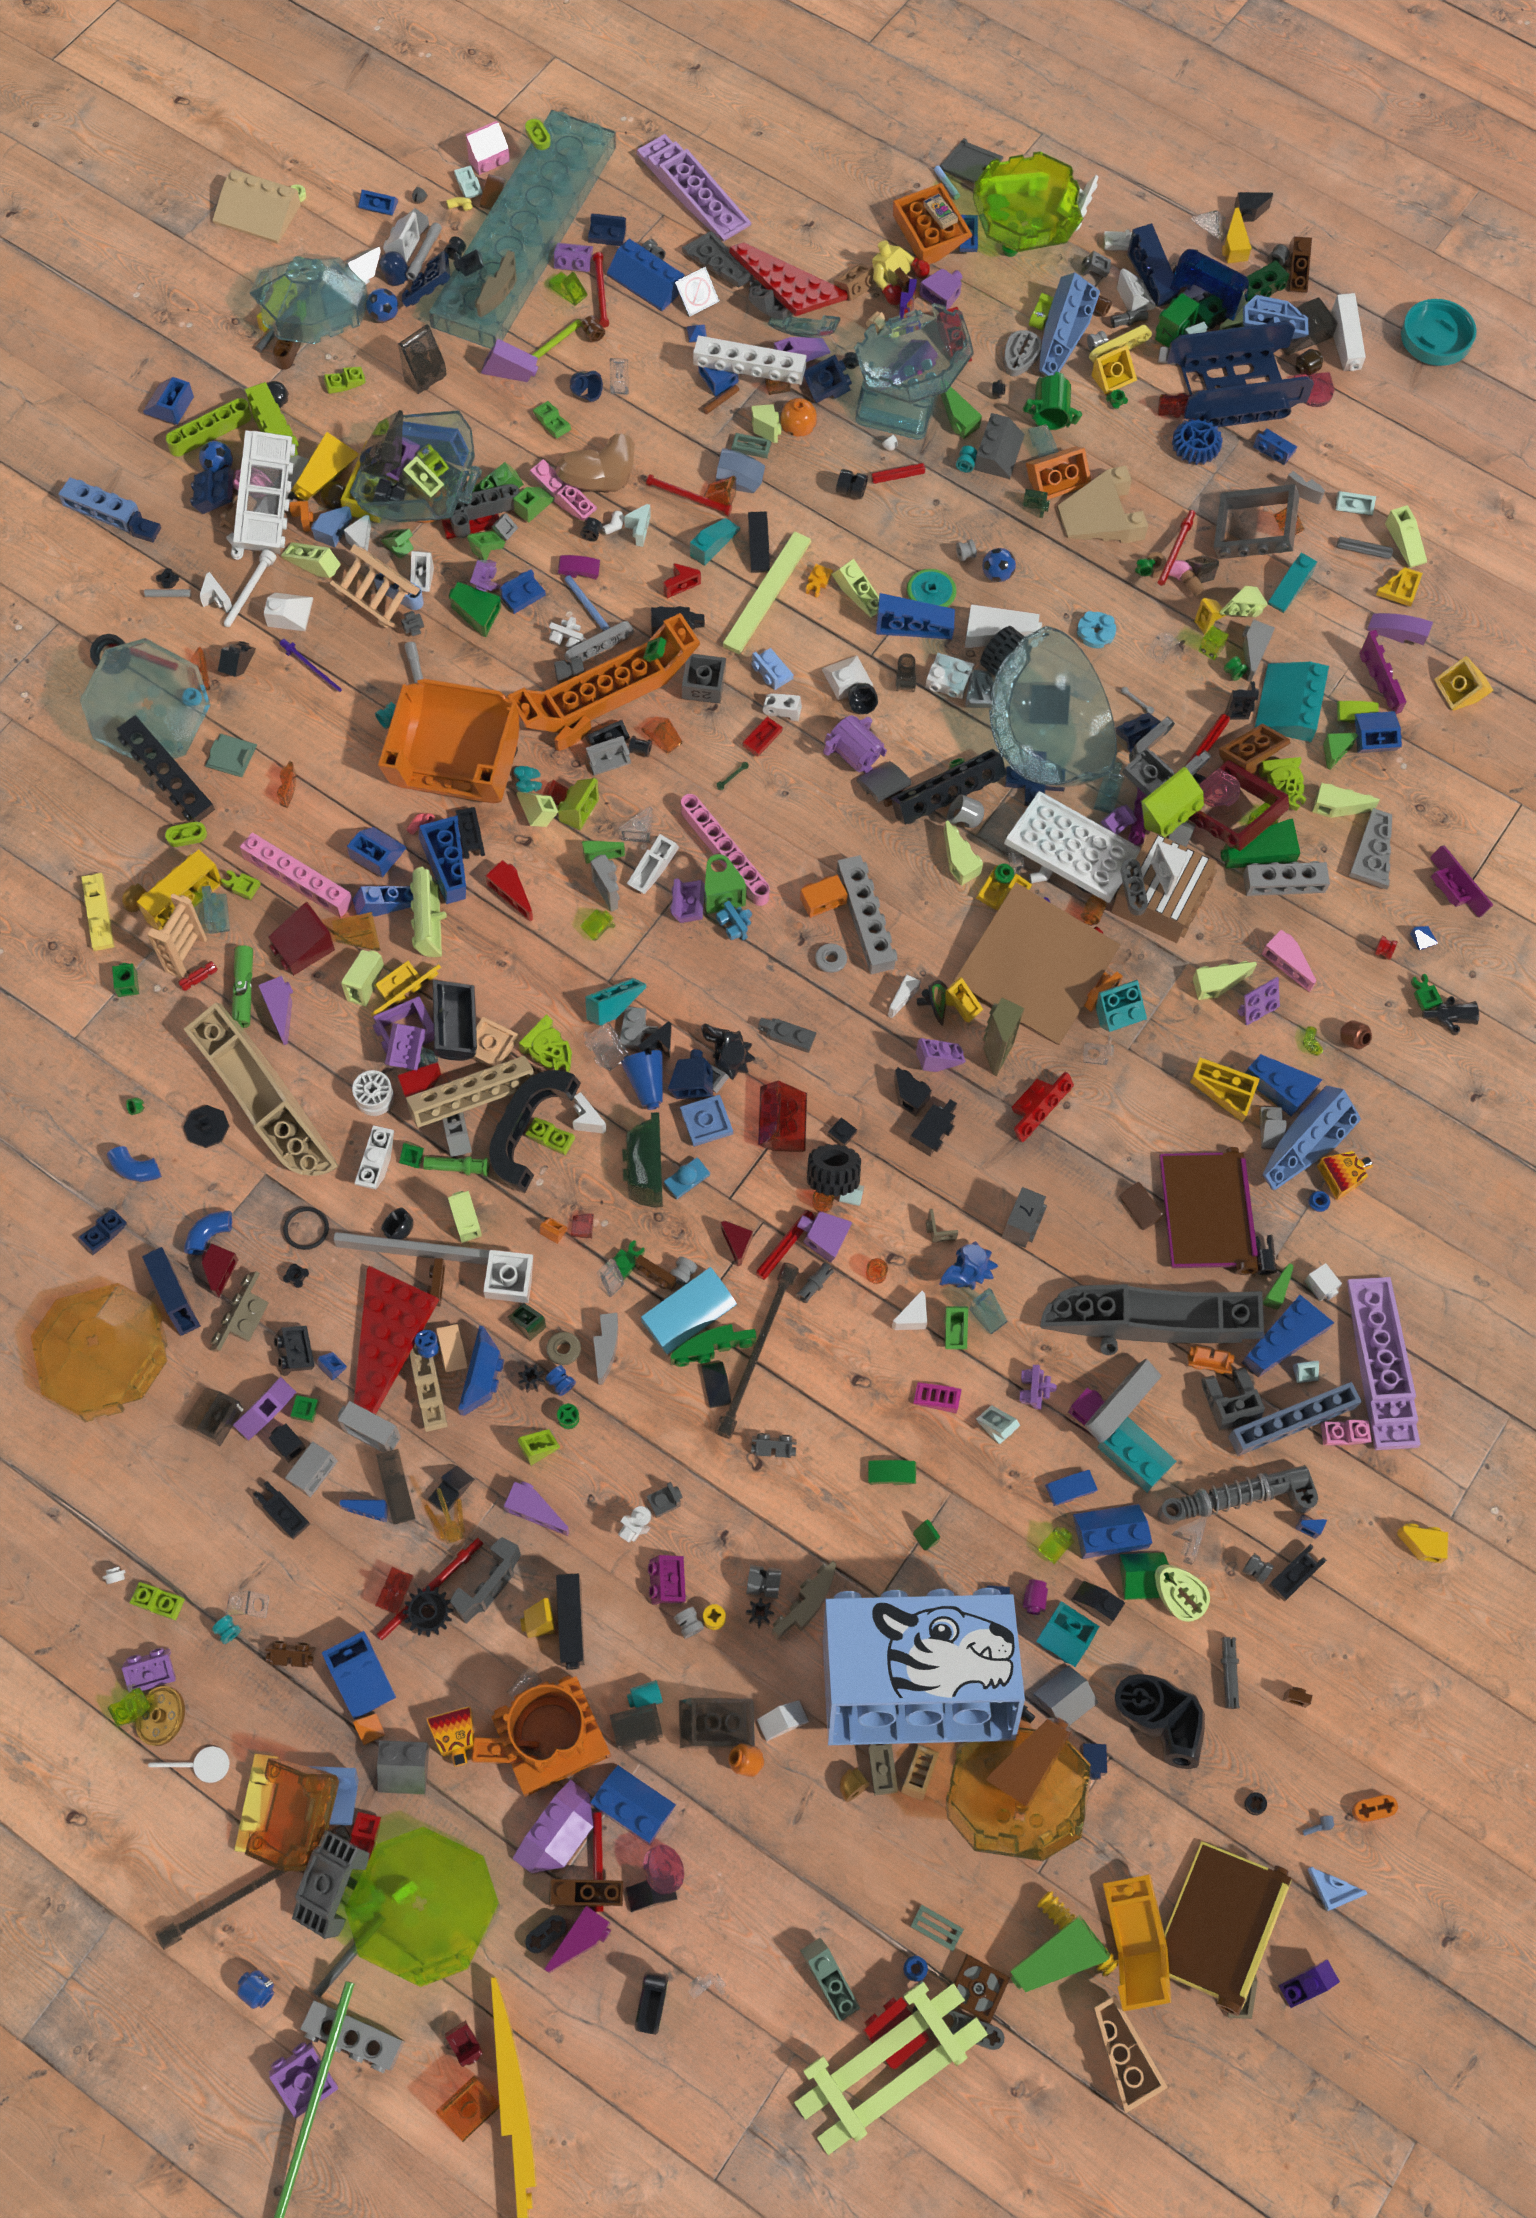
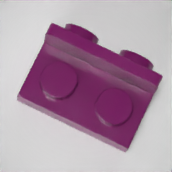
(667, 1579)

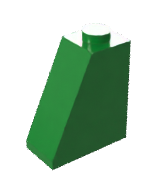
(475, 606)

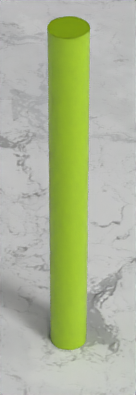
(557, 339)

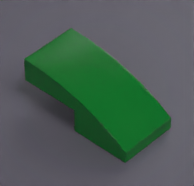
(892, 1471)

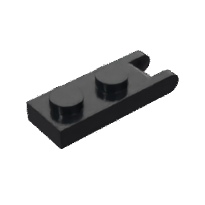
(470, 831)
(1295, 1574)

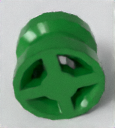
(1235, 668)
(568, 1411)

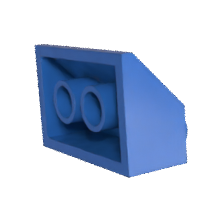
(1112, 1531)
(633, 1805)

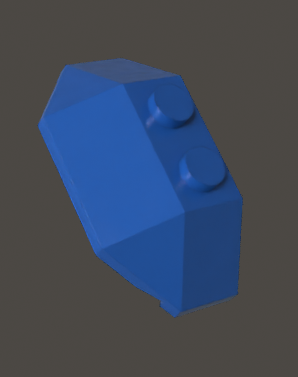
(482, 1373)

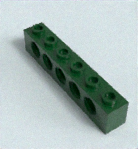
(1261, 282)

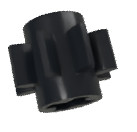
(534, 1384)
(759, 1619)

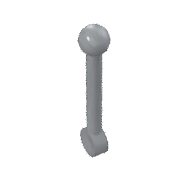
(1124, 690)

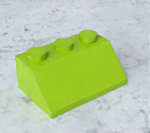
(1172, 803)

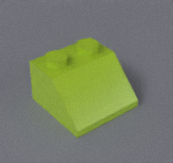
(579, 803)

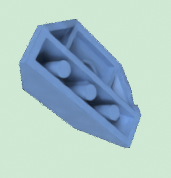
(1270, 310)

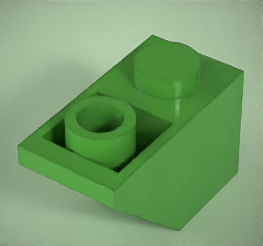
(531, 502)

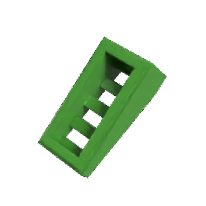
(610, 849)
(1277, 1293)

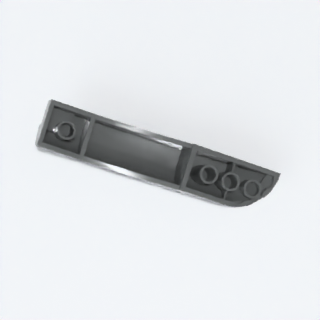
(1156, 1314)

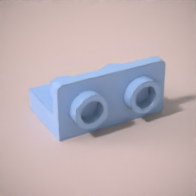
(771, 668)

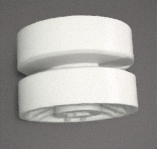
(373, 1093)

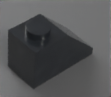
(1253, 204)
(1098, 1602)

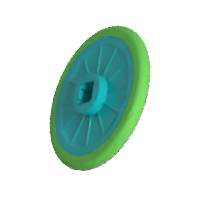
(941, 586)

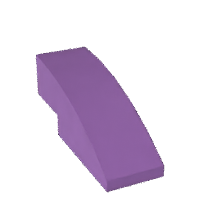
(1400, 627)

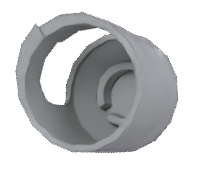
(970, 813)

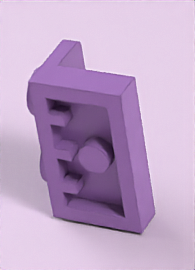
(572, 257)
(482, 575)
(148, 1670)

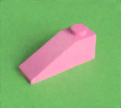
(1287, 956)

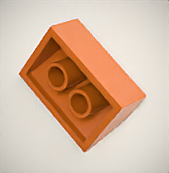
(1060, 472)

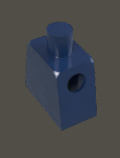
(692, 1077)

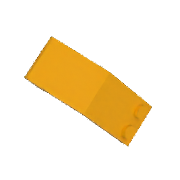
(1139, 1943)

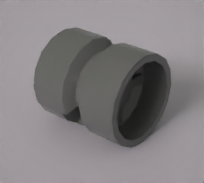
(566, 671)
(764, 1581)

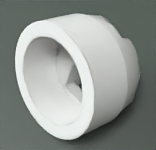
(890, 443)

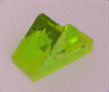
(568, 287)

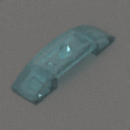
(806, 327)

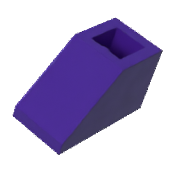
(1309, 1983)

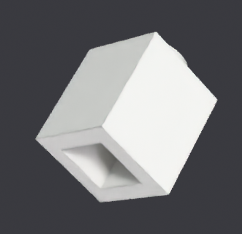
(1323, 1283)

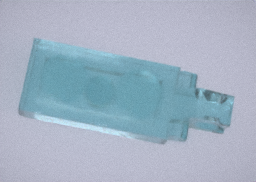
(1109, 790)

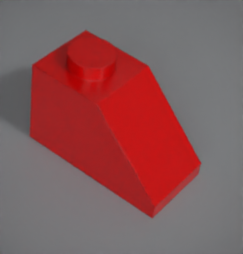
(419, 1080)

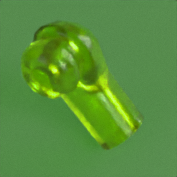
(1310, 1042)

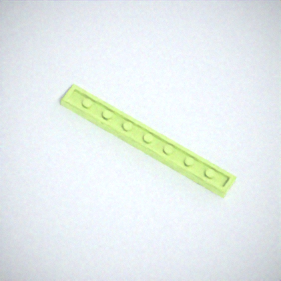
(766, 593)

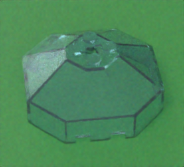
(309, 297)
(921, 342)
(140, 672)

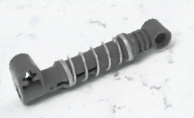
(1262, 1487)

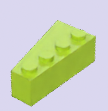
(267, 412)

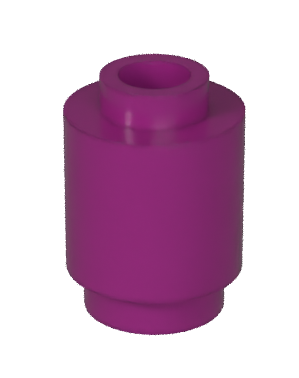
(1035, 1597)

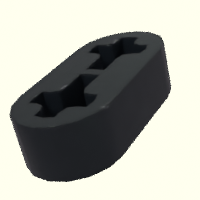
(542, 1929)

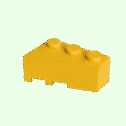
(1225, 1086)

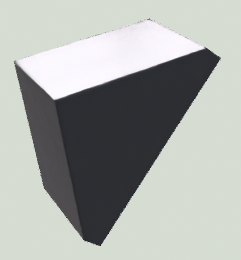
(643, 1896)

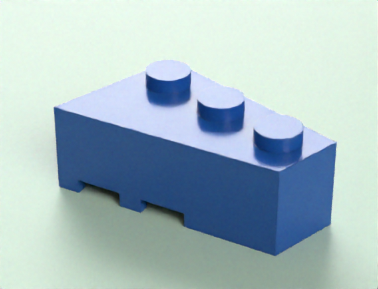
(1282, 1083)

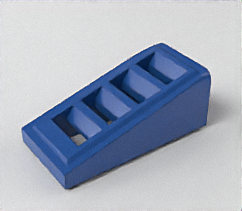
(369, 1508)

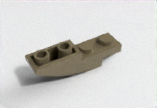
(497, 287)
(813, 1596)

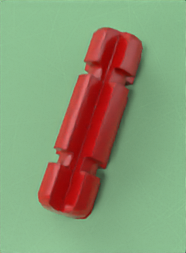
(198, 976)

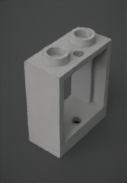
(368, 1427)

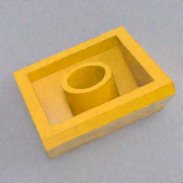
(1114, 370)

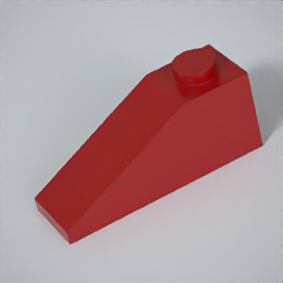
(507, 884)

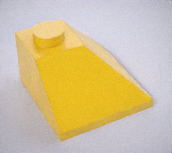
(1463, 684)

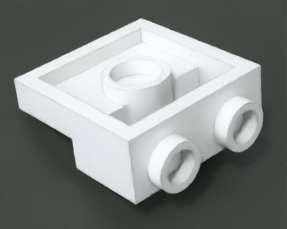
(949, 676)

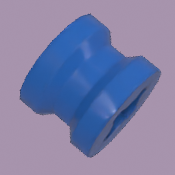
(425, 1338)

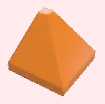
(369, 1729)

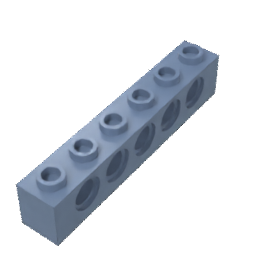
(1294, 1419)

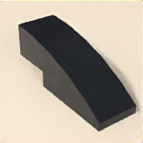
(758, 542)

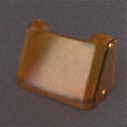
(296, 1816)

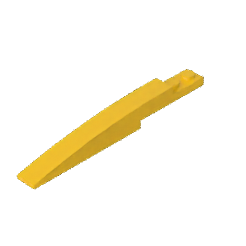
(513, 2103)

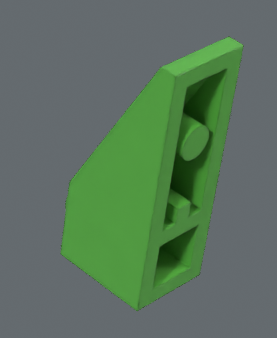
(961, 414)

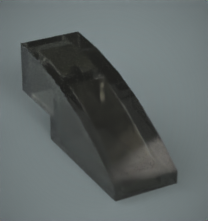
(396, 1486)

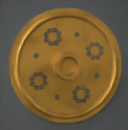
(164, 1717)

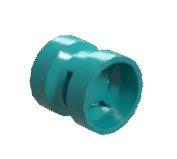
(967, 459)
(385, 716)

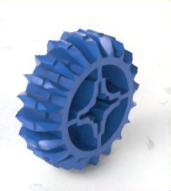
(1197, 436)

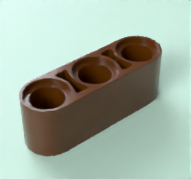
(285, 353)

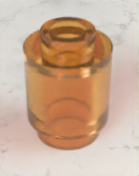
(1093, 910)

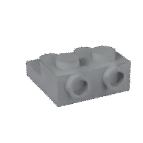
(605, 880)

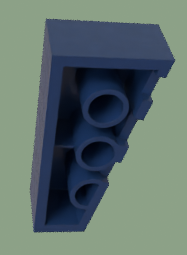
(1151, 264)

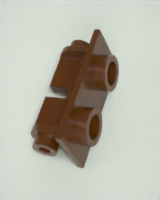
(281, 1652)

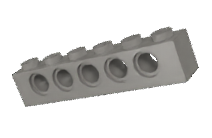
(876, 960)

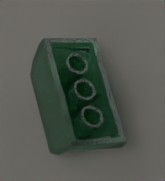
(644, 1163)

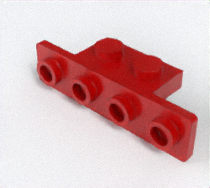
(1038, 1103)

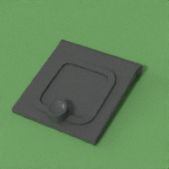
(968, 160)

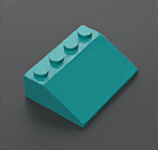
(1293, 698)

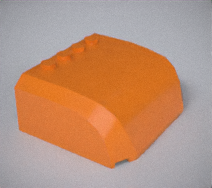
(451, 740)

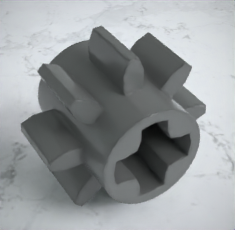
(412, 623)

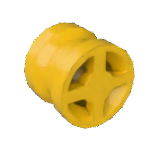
(714, 1621)

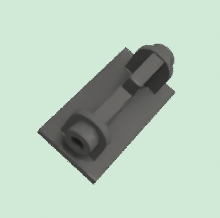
(765, 1443)

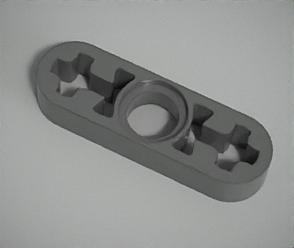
(1130, 894)

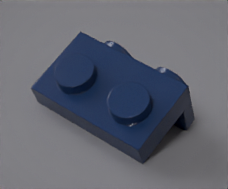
(1136, 729)

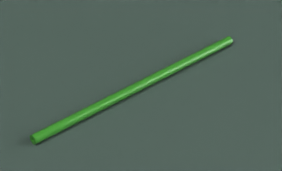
(314, 2100)

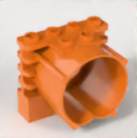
(587, 1751)

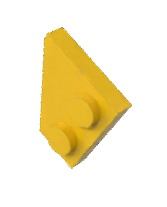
(1401, 587)

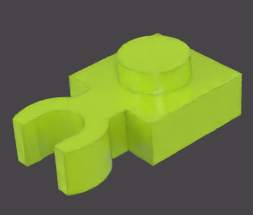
(243, 885)

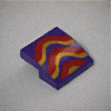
(907, 299)

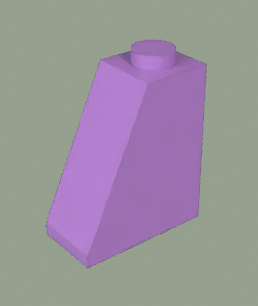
(509, 362)

